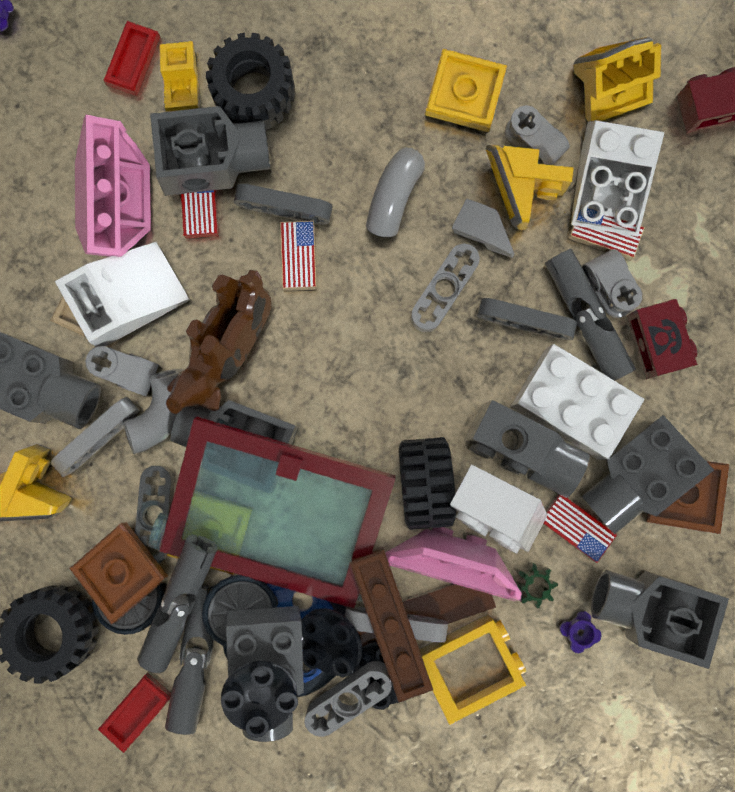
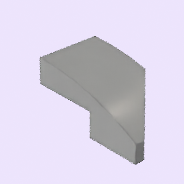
(483, 225)

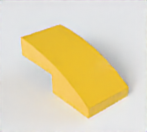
(179, 76)

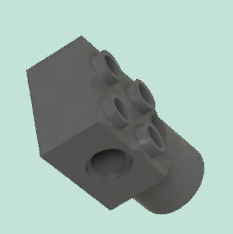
(205, 149)
(43, 385)
(236, 416)
(533, 449)
(647, 476)
(661, 614)
(271, 637)

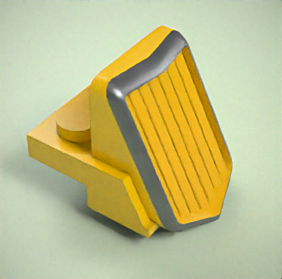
(618, 77)
(521, 176)
(20, 493)

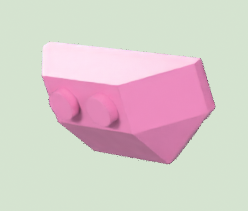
(110, 189)
(455, 561)

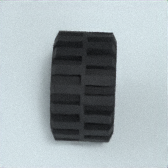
(251, 56)
(427, 483)
(19, 640)

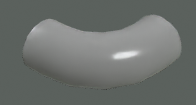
(393, 192)
(157, 420)

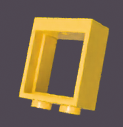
(457, 639)

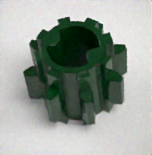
(542, 592)

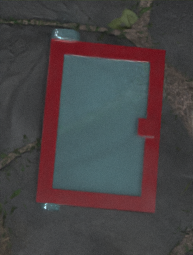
(275, 510)

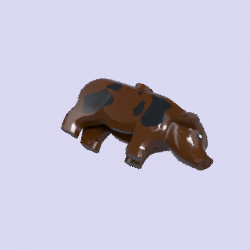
(220, 341)

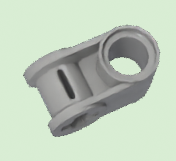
(536, 135)
(612, 279)
(125, 371)

